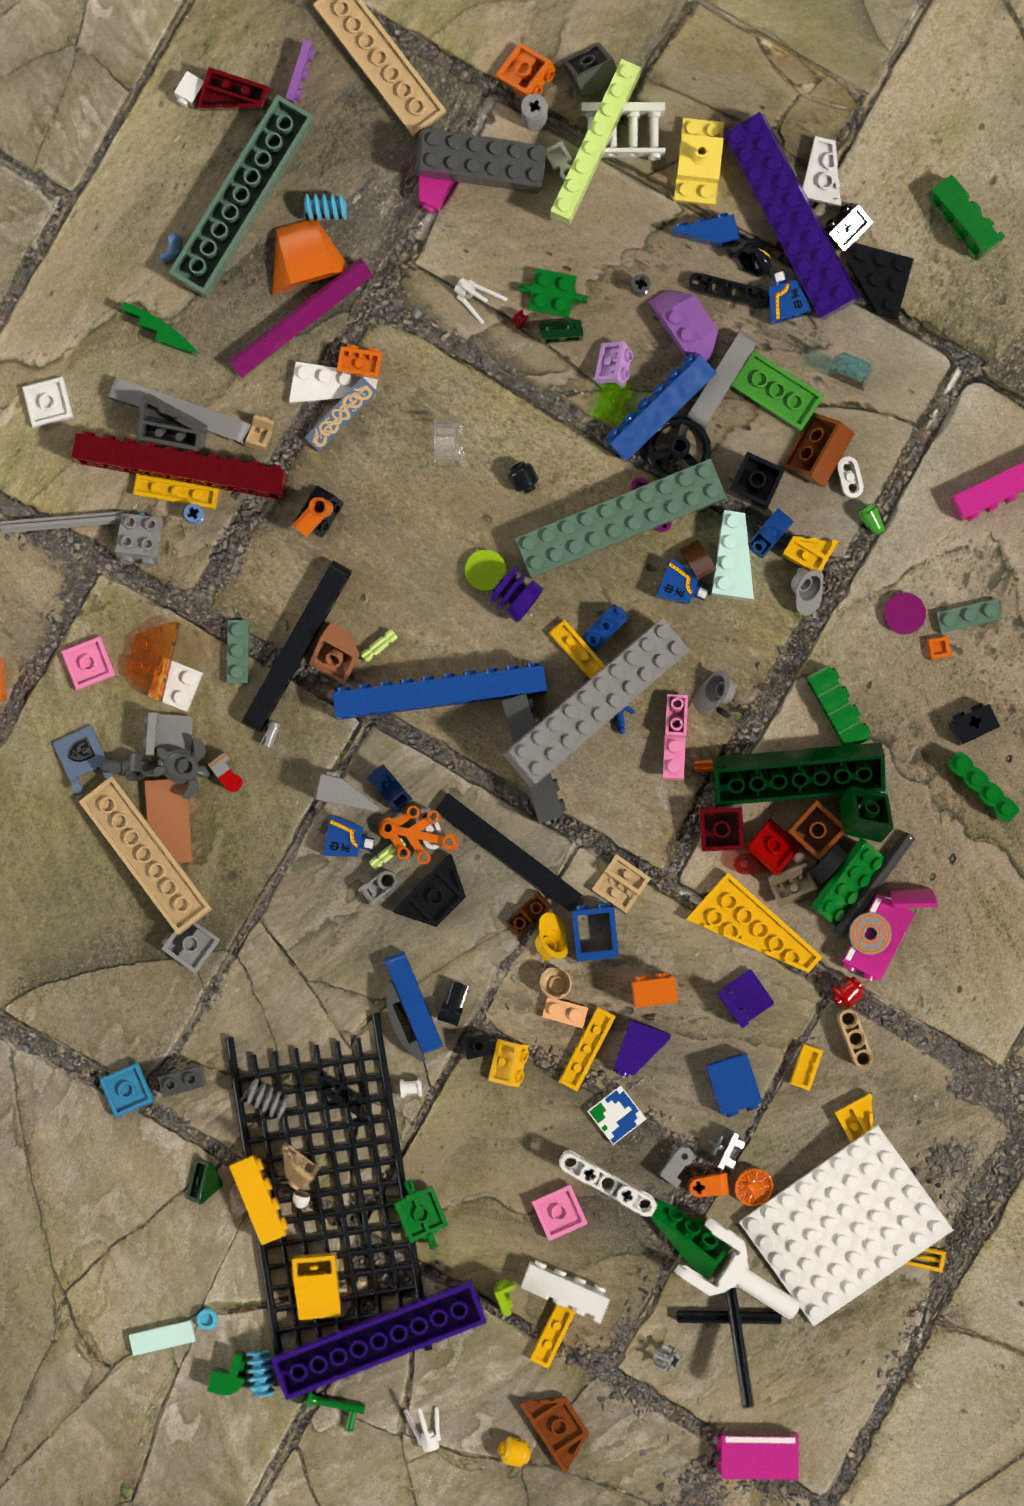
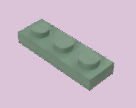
(969, 616)
(238, 652)

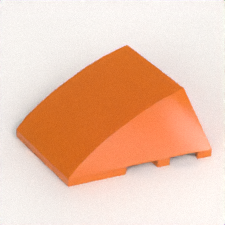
(304, 256)

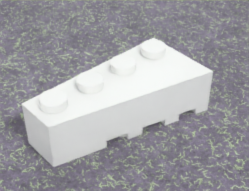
(566, 1290)

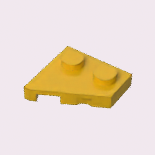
(856, 1117)

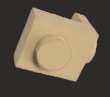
(260, 433)

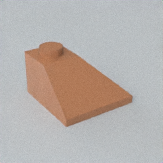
(335, 653)

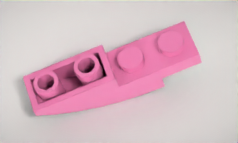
(675, 737)

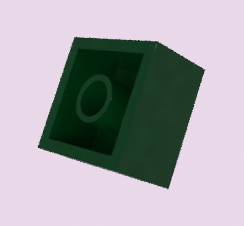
(866, 814)

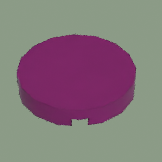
(904, 613)

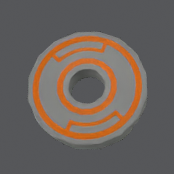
(879, 942)

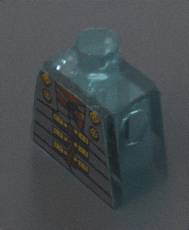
(850, 370)

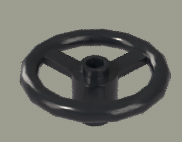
(679, 440)

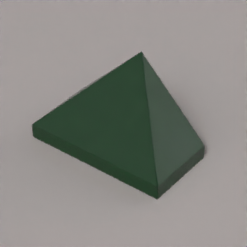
(203, 1181)

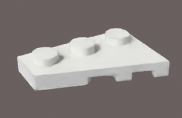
(821, 177)

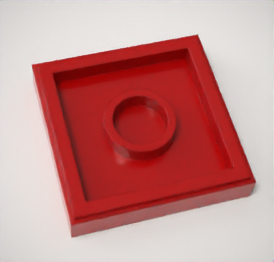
(773, 847)

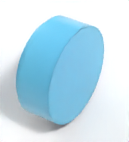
(207, 1318)

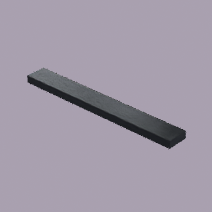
(508, 852)

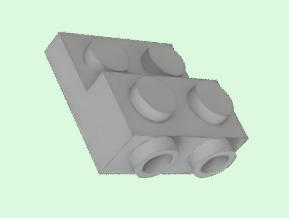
(191, 946)

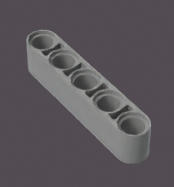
(722, 381)

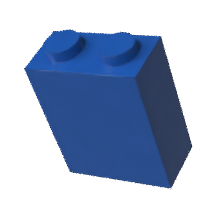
(734, 1084)

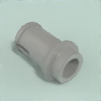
(270, 733)

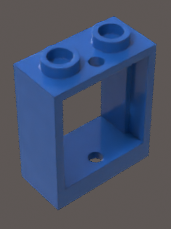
(599, 954)

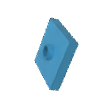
(126, 1089)

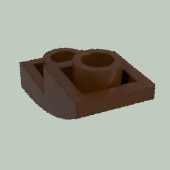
(697, 559)
(529, 914)

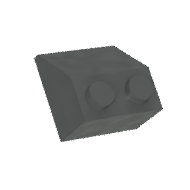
(590, 69)

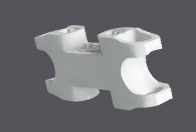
(616, 1191)

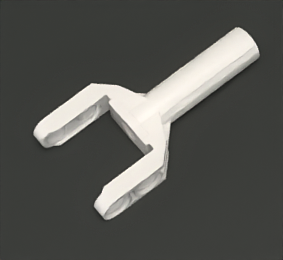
(736, 1273)

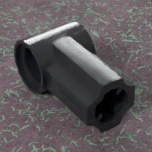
(452, 1007)

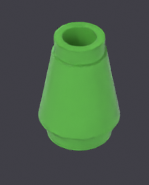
(871, 518)

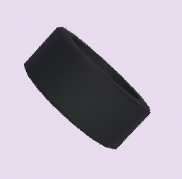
(828, 863)

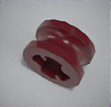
(519, 319)

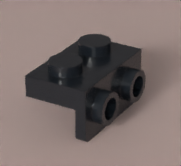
(325, 524)

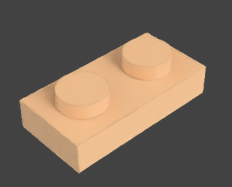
(565, 1012)

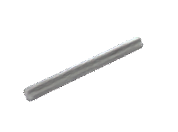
(60, 522)

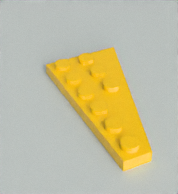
(743, 918)

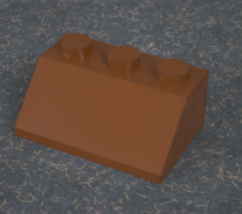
(818, 449)

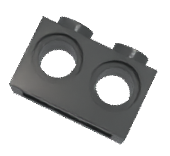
(182, 1081)

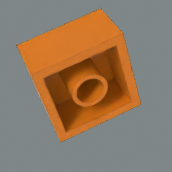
(654, 990)

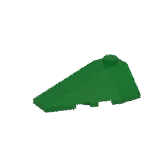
(691, 1238)

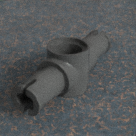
(133, 766)

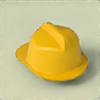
(552, 937)

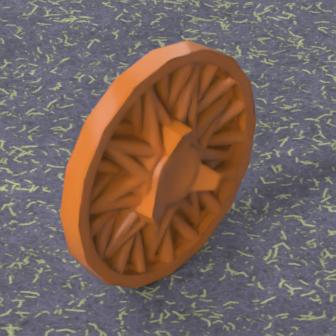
(753, 1187)

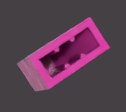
(433, 193)

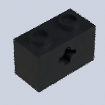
(964, 732)

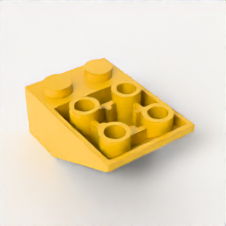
(316, 1285)

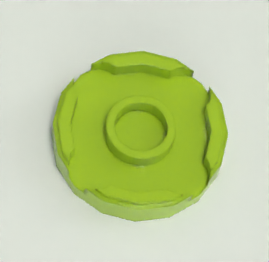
(485, 570)

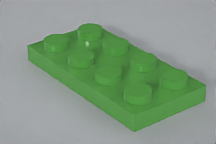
(777, 391)

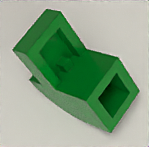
(225, 1381)

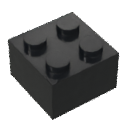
(756, 481)

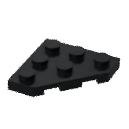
(881, 277)

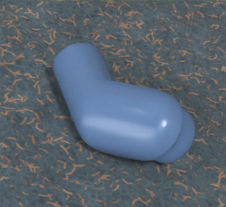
(174, 248)

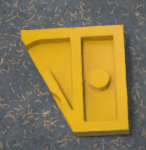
(810, 552)

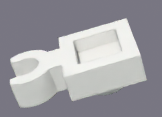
(559, 158)

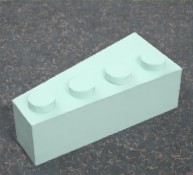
(732, 563)

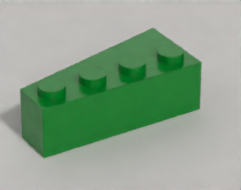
(965, 218)

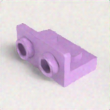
(613, 363)

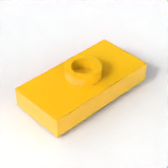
(806, 1067)

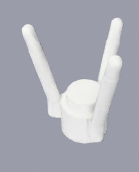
(467, 289)
(428, 1439)

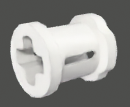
(410, 1088)

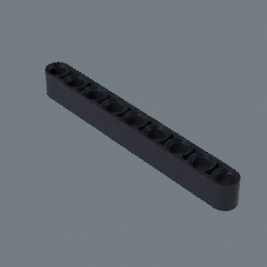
(296, 646)

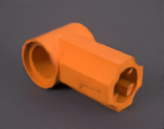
(311, 517)

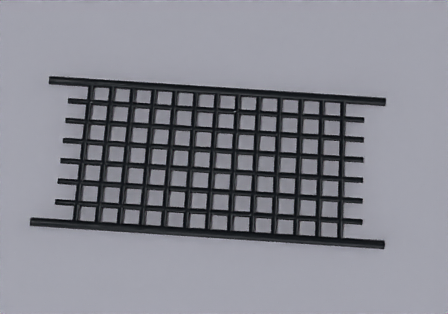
(332, 1149)

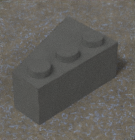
(169, 425)

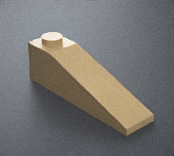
(298, 1168)

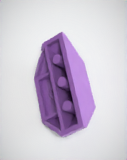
(686, 323)

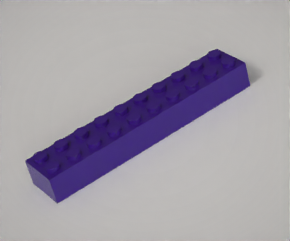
(791, 216)
(378, 1339)

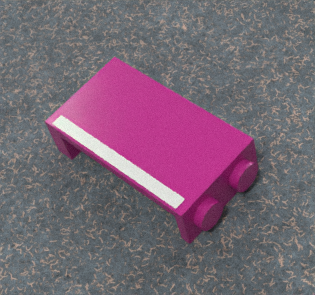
(875, 965)
(758, 1456)

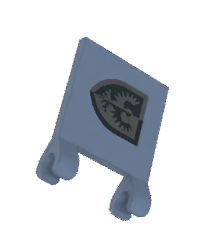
(80, 755)

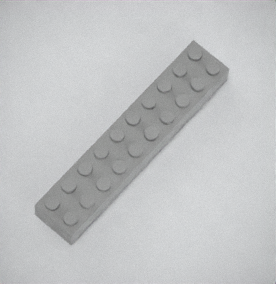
(596, 702)

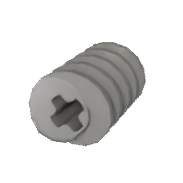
(534, 112)
(266, 1099)

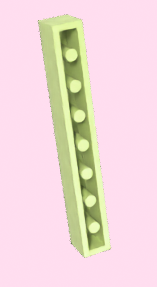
(595, 142)

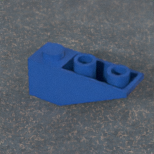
(713, 232)

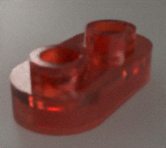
(754, 865)

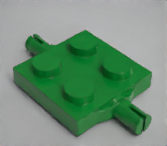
(552, 293)
(420, 1214)

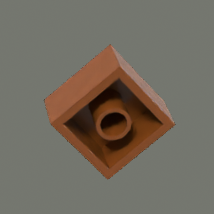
(816, 830)

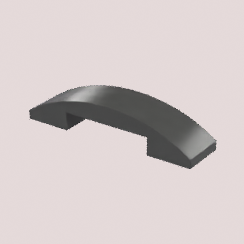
(413, 1047)

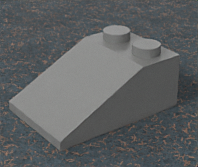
(338, 791)

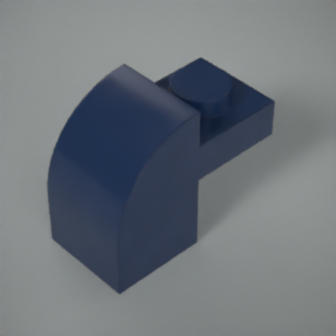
(389, 788)

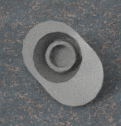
(808, 590)
(714, 691)

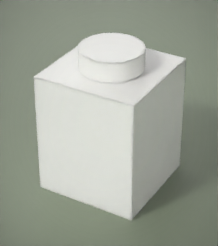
(189, 90)

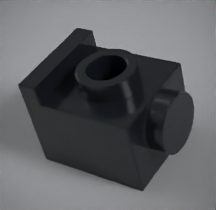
(470, 1042)

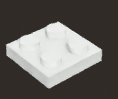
(181, 686)

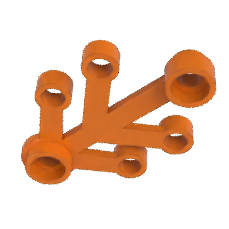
(415, 833)

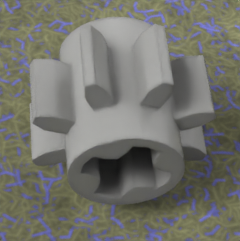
(666, 1358)

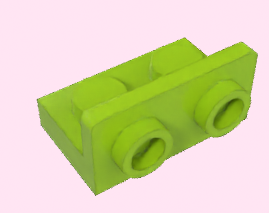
(502, 1291)

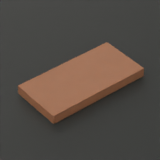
(170, 817)

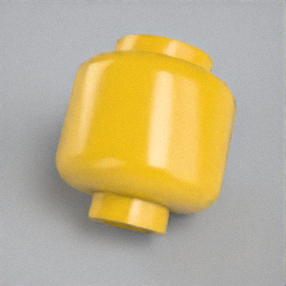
(514, 1452)

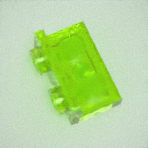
(611, 403)

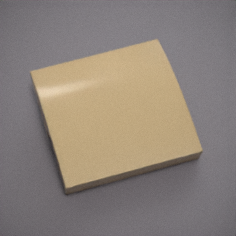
(620, 884)

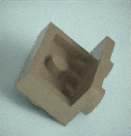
(792, 884)

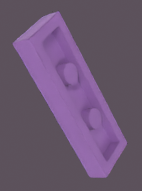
(300, 72)

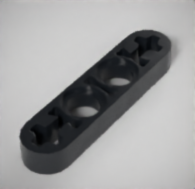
(727, 294)

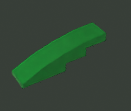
(164, 333)

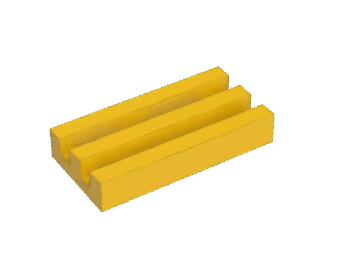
(930, 1267)

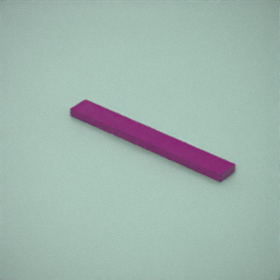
(300, 318)

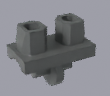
(723, 1147)

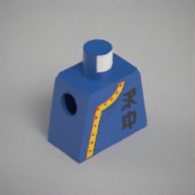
(786, 300)
(680, 585)
(346, 839)

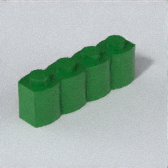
(837, 707)
(985, 792)

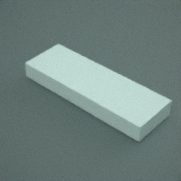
(162, 1337)

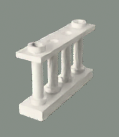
(632, 111)

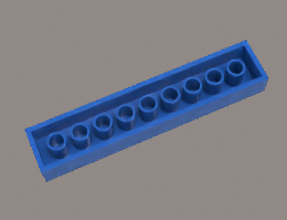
(439, 692)

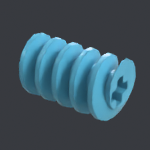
(325, 207)
(261, 1373)

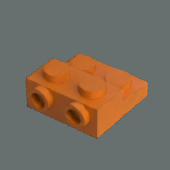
(526, 71)

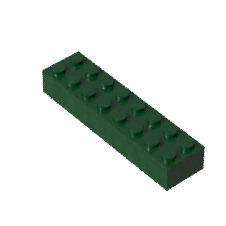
(798, 773)

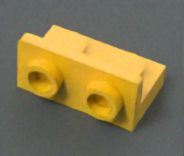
(508, 1063)

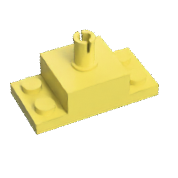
(699, 161)

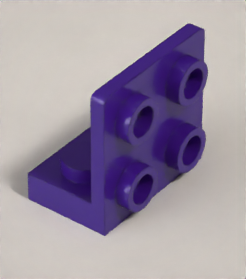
(745, 998)

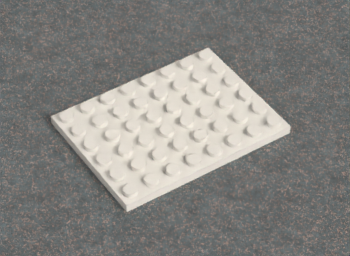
(846, 1225)

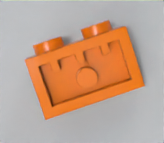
(359, 361)

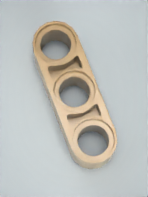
(860, 1047)

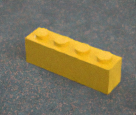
(258, 1199)

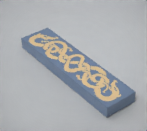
(341, 414)

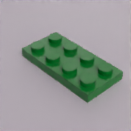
(848, 882)

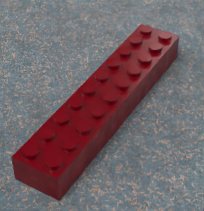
(181, 466)

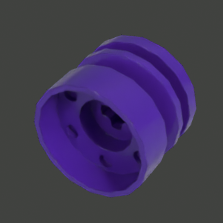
(515, 594)

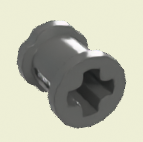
(635, 282)

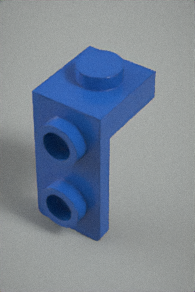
(605, 627)

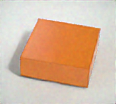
(938, 648)

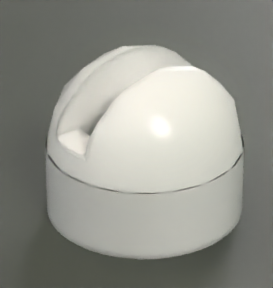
(301, 1199)

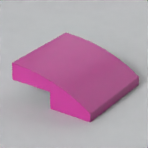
(912, 898)

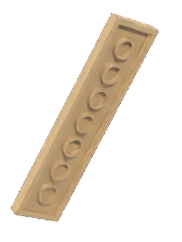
(382, 62)
(145, 855)

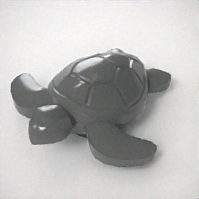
(183, 766)

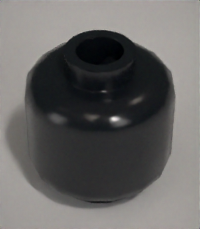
(523, 477)

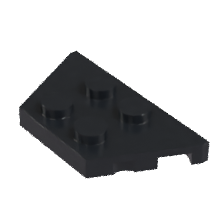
(434, 895)

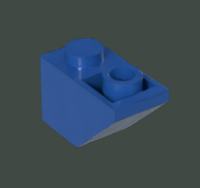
(770, 533)

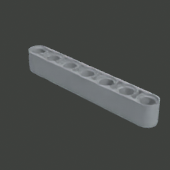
(218, 423)

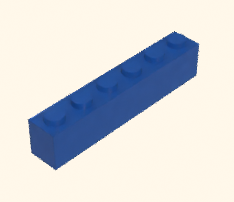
(660, 406)

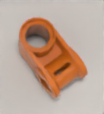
(713, 1185)

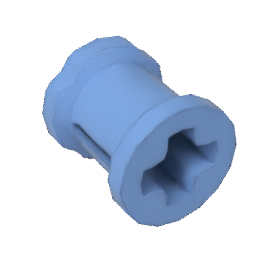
(200, 515)

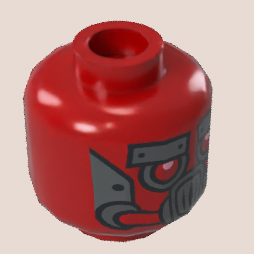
(847, 991)

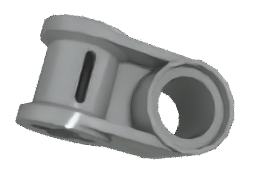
(377, 888)

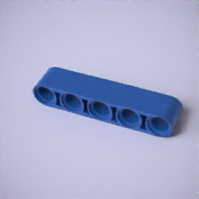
(413, 1002)

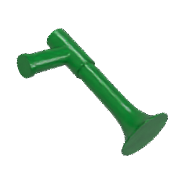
(352, 1407)

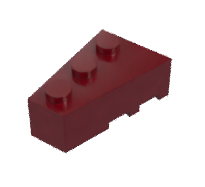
(229, 92)

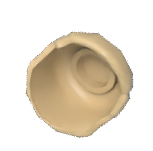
(555, 983)

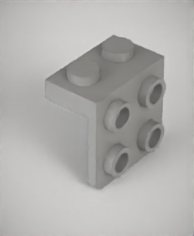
(139, 540)
(167, 732)

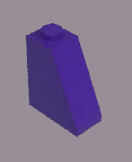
(638, 1047)

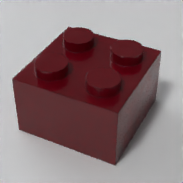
(722, 828)

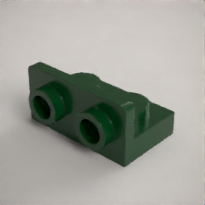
(561, 331)

